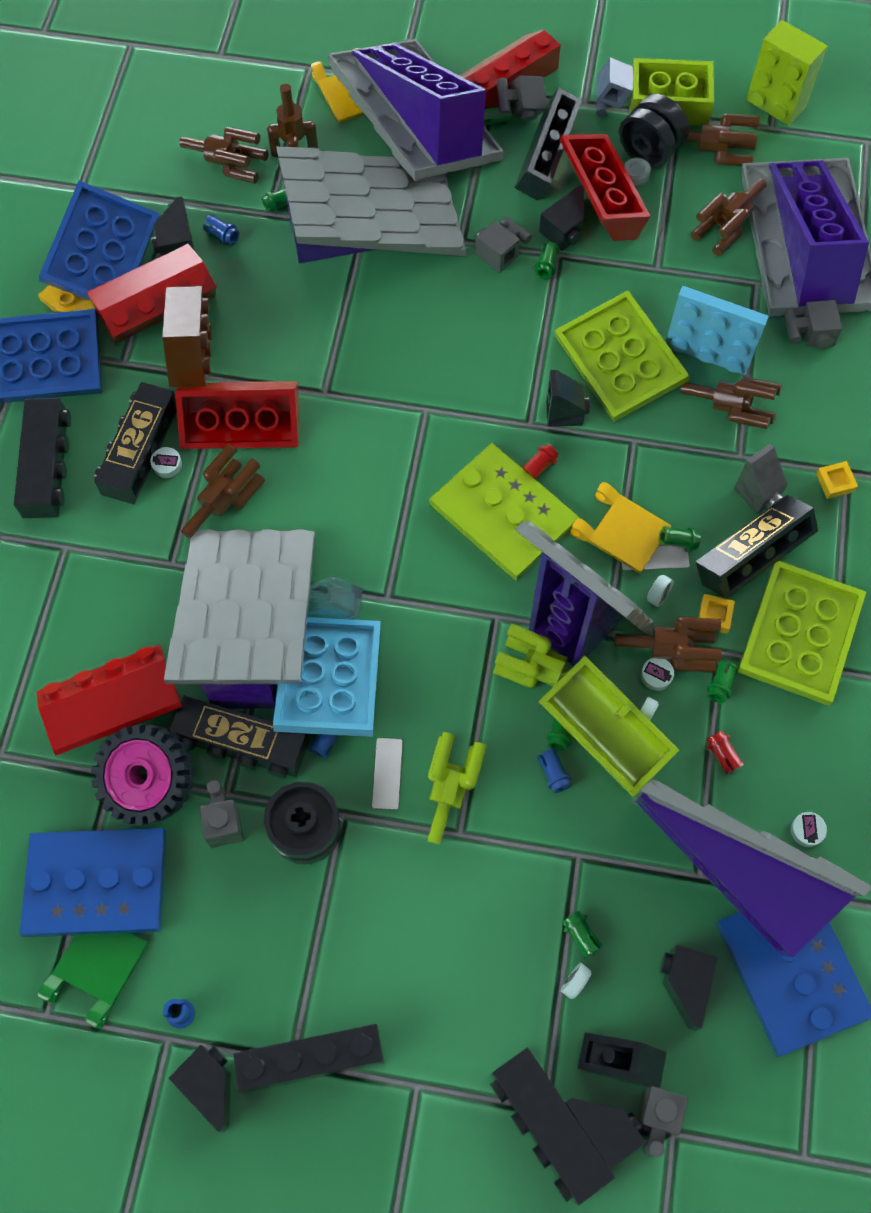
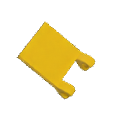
(336, 95)
(625, 531)

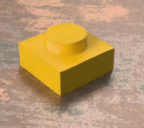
(836, 480)
(717, 608)

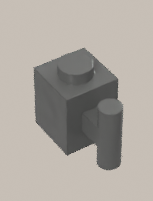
(524, 96)
(500, 243)
(818, 322)
(220, 818)
(663, 1115)

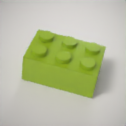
(786, 72)
(682, 81)

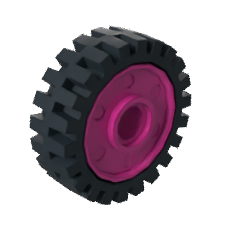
(120, 781)

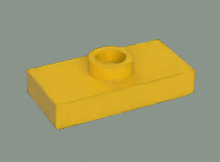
(63, 301)

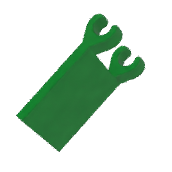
(98, 967)

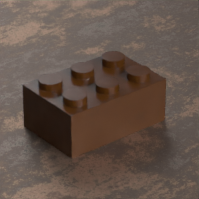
(187, 336)

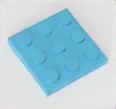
(715, 330)

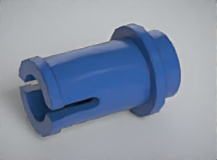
(226, 232)
(323, 744)
(554, 770)
(186, 1016)

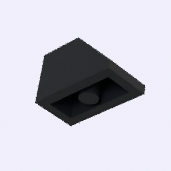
(564, 219)
(172, 229)
(565, 401)
(688, 982)
(622, 1060)
(206, 1085)
(608, 1128)

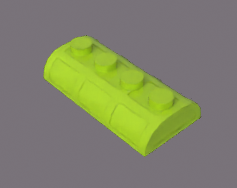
(608, 726)

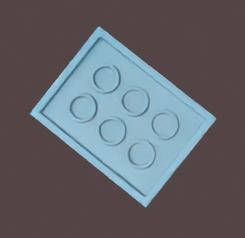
(336, 680)

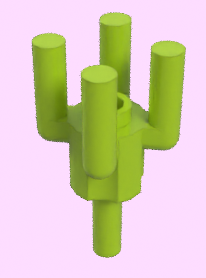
(539, 662)
(451, 781)

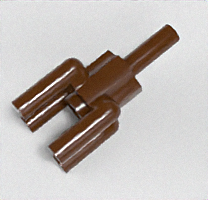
(290, 124)
(720, 138)
(229, 152)
(728, 214)
(738, 399)
(223, 489)
(678, 644)

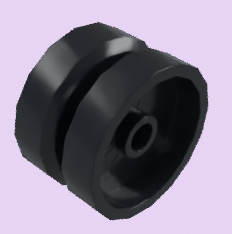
(654, 130)
(299, 803)

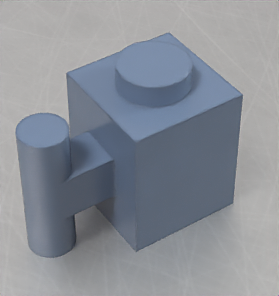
(613, 85)

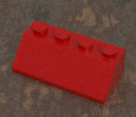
(528, 56)
(607, 185)
(138, 297)
(238, 415)
(106, 699)

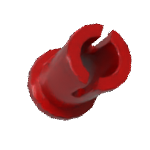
(541, 461)
(724, 752)

